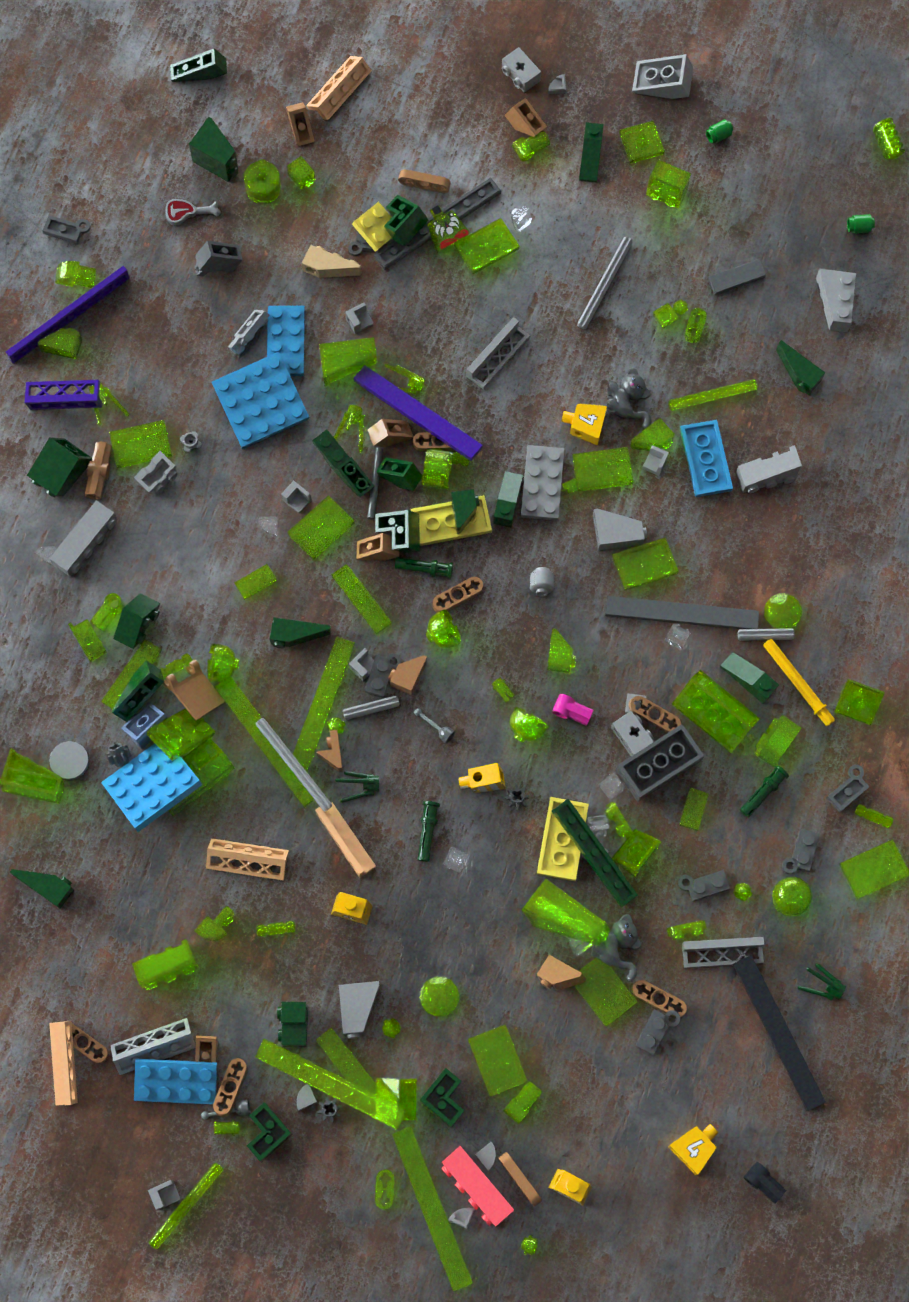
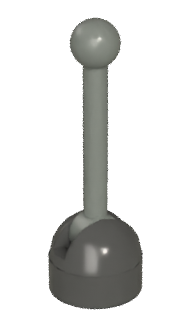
(445, 733)
(242, 1109)

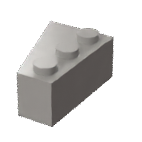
(838, 297)
(769, 471)

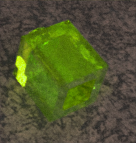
(301, 173)

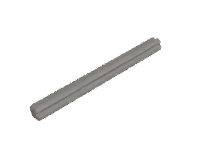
(604, 283)
(293, 764)

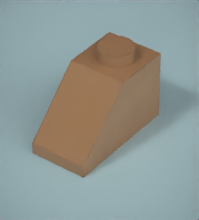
(525, 118)
(300, 124)
(389, 432)
(376, 548)
(407, 674)
(559, 975)

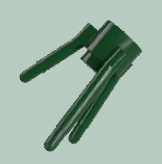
(369, 781)
(834, 986)

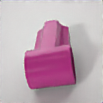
(567, 708)

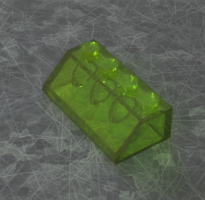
(715, 711)
(209, 766)

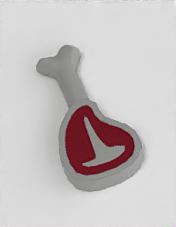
(179, 210)

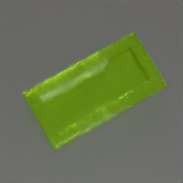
(255, 581)
(693, 809)

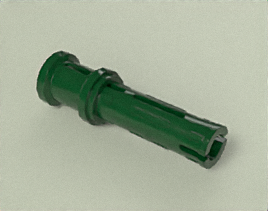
(435, 569)
(769, 784)
(429, 821)

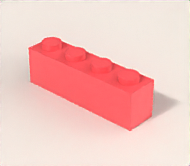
(477, 1186)

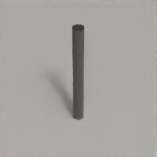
(375, 480)

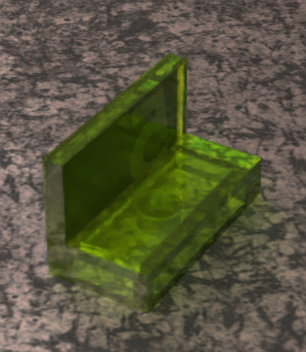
(88, 640)

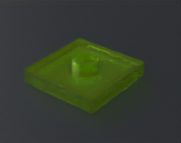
(641, 142)

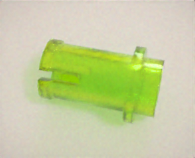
(500, 686)
(226, 1127)

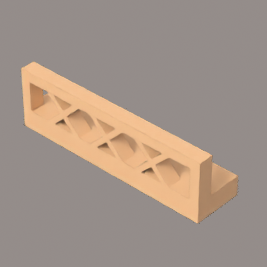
(340, 87)
(346, 840)
(246, 852)
(63, 1063)

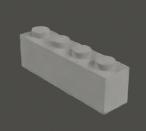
(83, 538)

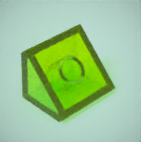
(859, 701)
(636, 852)
(399, 1092)

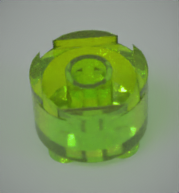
(262, 181)
(437, 468)

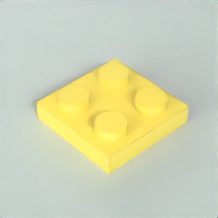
(372, 225)

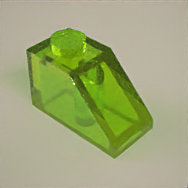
(62, 343)
(656, 434)
(560, 654)

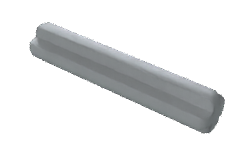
(765, 634)
(371, 707)

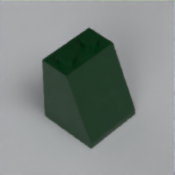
(213, 151)
(58, 466)

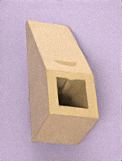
(325, 264)

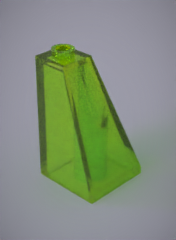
(561, 914)

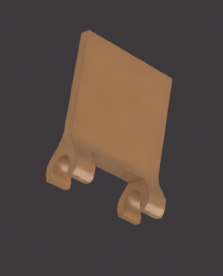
(195, 692)

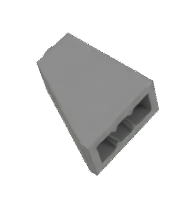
(617, 530)
(356, 1006)

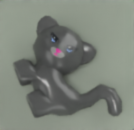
(631, 388)
(621, 935)

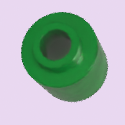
(719, 131)
(860, 223)

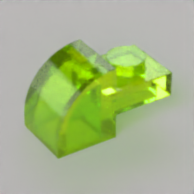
(72, 273)
(213, 930)

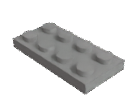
(542, 482)

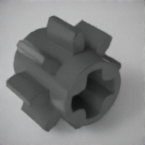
(118, 755)
(516, 792)
(328, 1103)

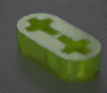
(692, 324)
(379, 1189)

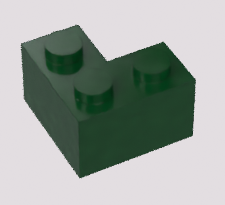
(405, 220)
(402, 527)
(135, 620)
(294, 1024)
(438, 1099)
(273, 1132)

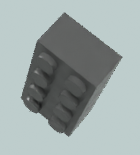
(659, 763)

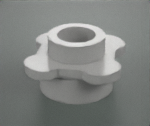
(192, 436)

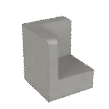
(358, 318)
(655, 460)
(296, 497)
(361, 664)
(164, 1194)

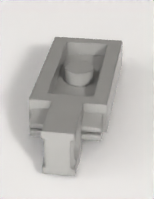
(248, 330)

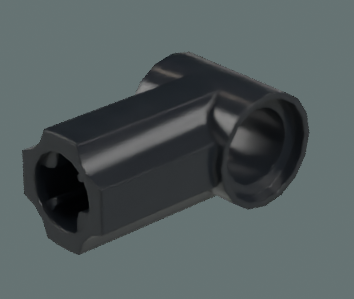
(760, 1179)

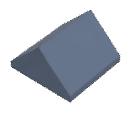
(139, 724)

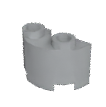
(157, 474)

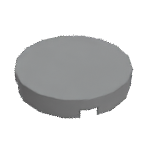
(69, 760)

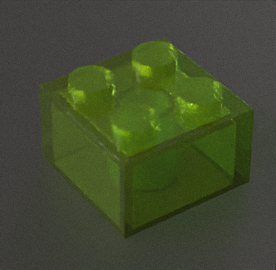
(668, 184)
(779, 737)

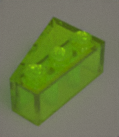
(346, 357)
(30, 780)
(165, 965)

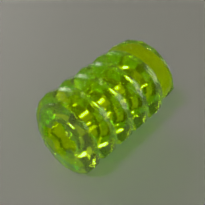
(887, 139)

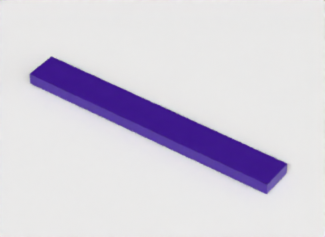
(68, 314)
(418, 413)

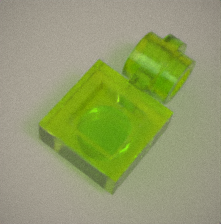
(667, 315)

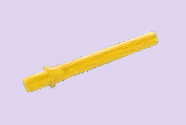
(798, 681)

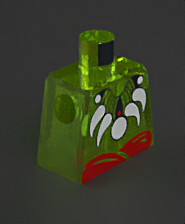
(445, 228)

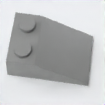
(664, 77)

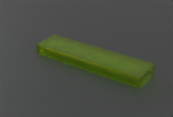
(361, 599)
(146, 651)
(345, 1060)

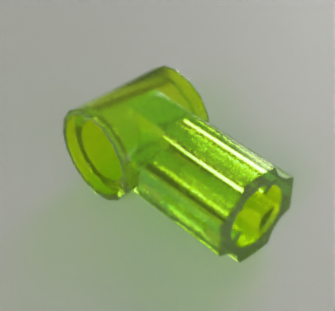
(528, 146)
(106, 613)
(519, 1106)

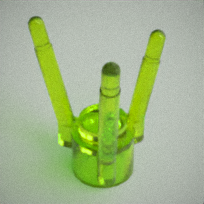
(415, 381)
(103, 392)
(353, 416)

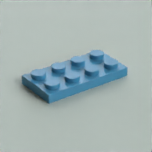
(287, 336)
(706, 458)
(175, 1081)

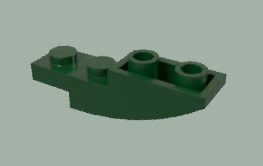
(342, 464)

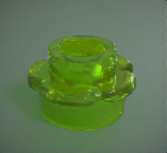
(570, 485)
(336, 724)
(742, 891)
(391, 1027)
(529, 1245)

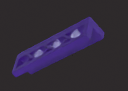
(66, 401)

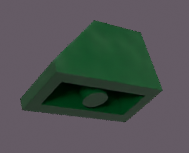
(400, 473)
(464, 507)

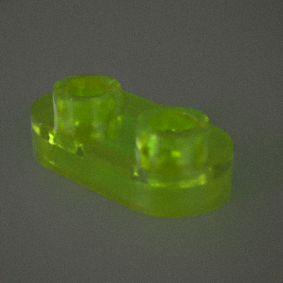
(622, 827)
(695, 928)

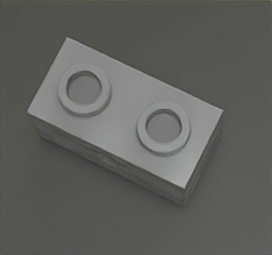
(521, 70)
(623, 728)

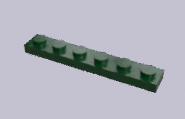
(594, 853)

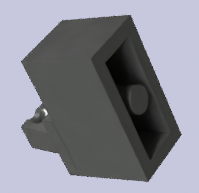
(217, 257)

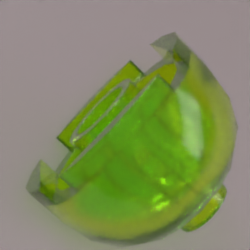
(442, 630)
(221, 663)
(526, 725)
(792, 896)

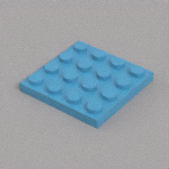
(260, 400)
(150, 786)

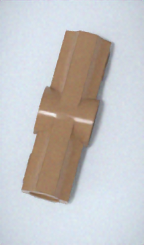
(98, 470)

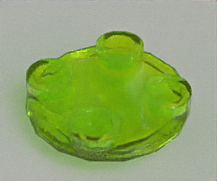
(783, 611)
(439, 996)

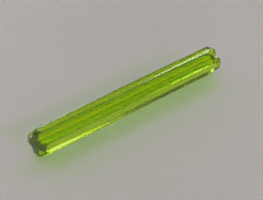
(712, 394)
(185, 1206)

